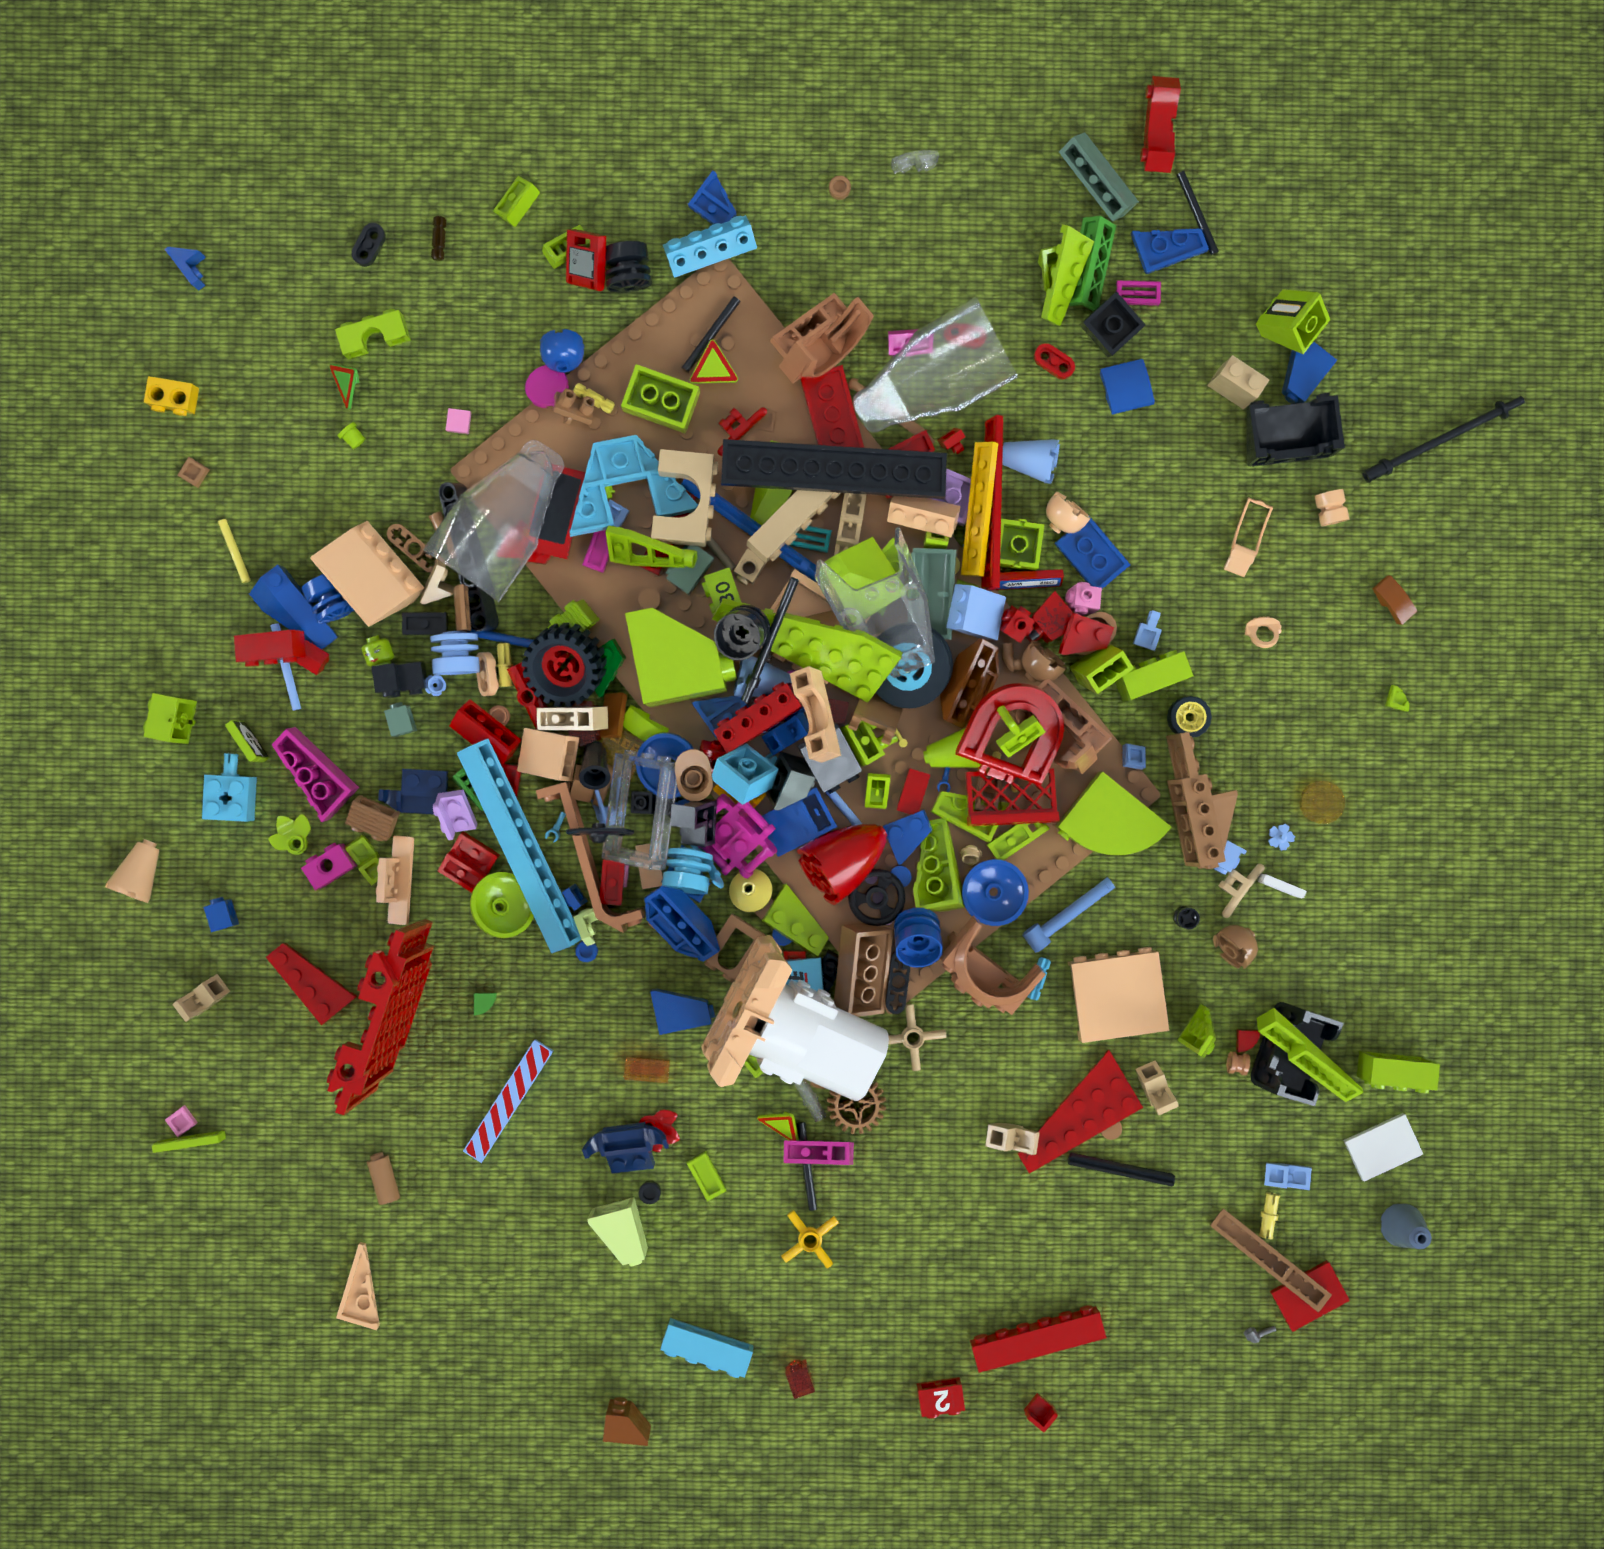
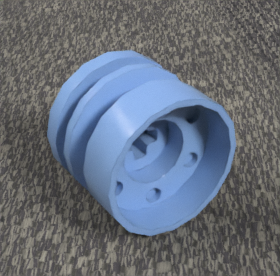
(455, 653)

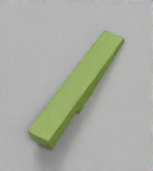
(1307, 1055)

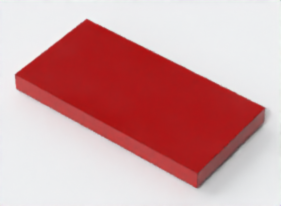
(832, 409)

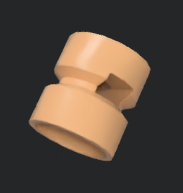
(1332, 507)

